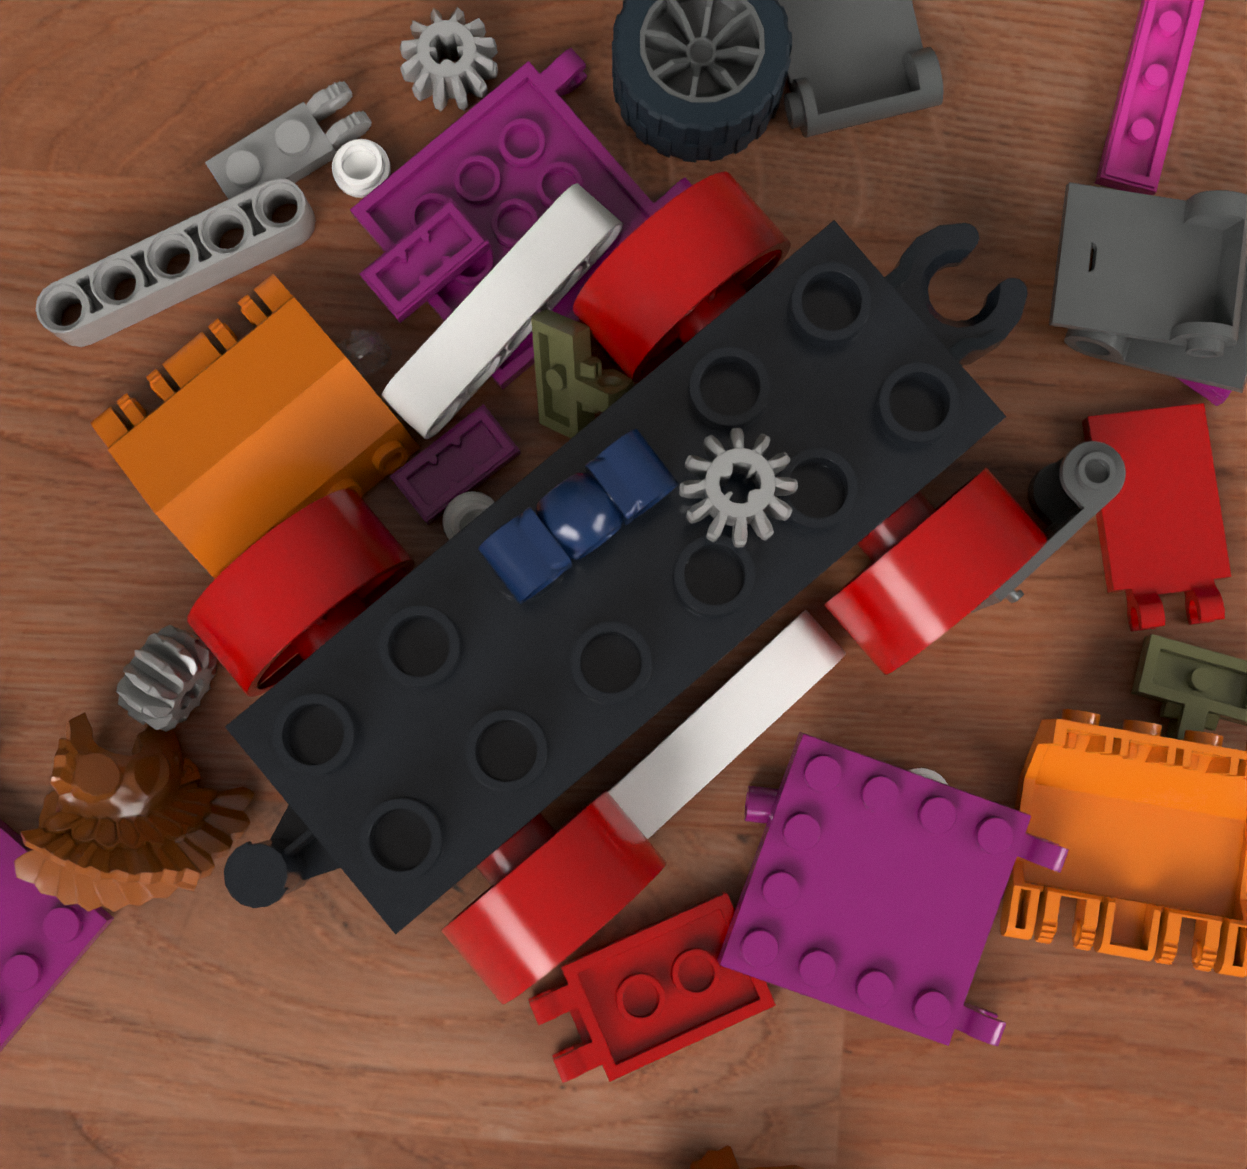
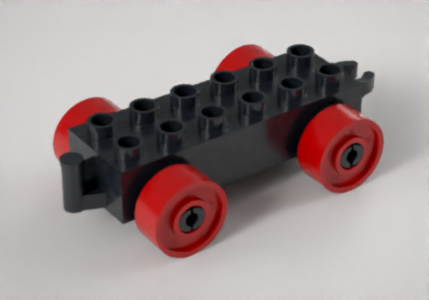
(440, 716)

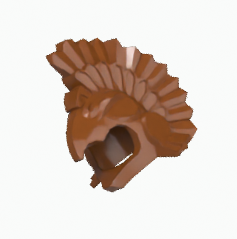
(127, 823)

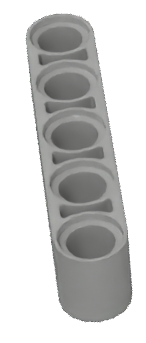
(149, 260)

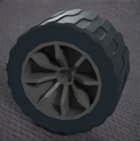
(700, 73)

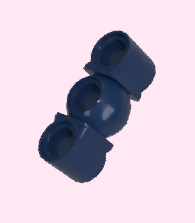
(578, 516)

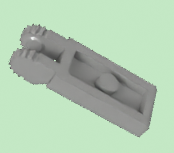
(289, 144)

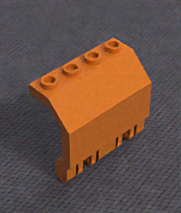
(253, 430)
(1148, 837)

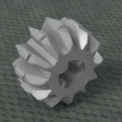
(449, 40)
(758, 501)
(166, 678)

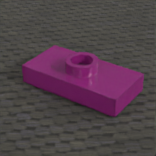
(425, 260)
(455, 464)

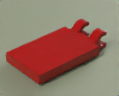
(1167, 518)
(651, 993)

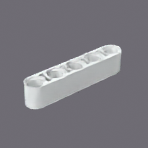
(499, 311)
(726, 723)

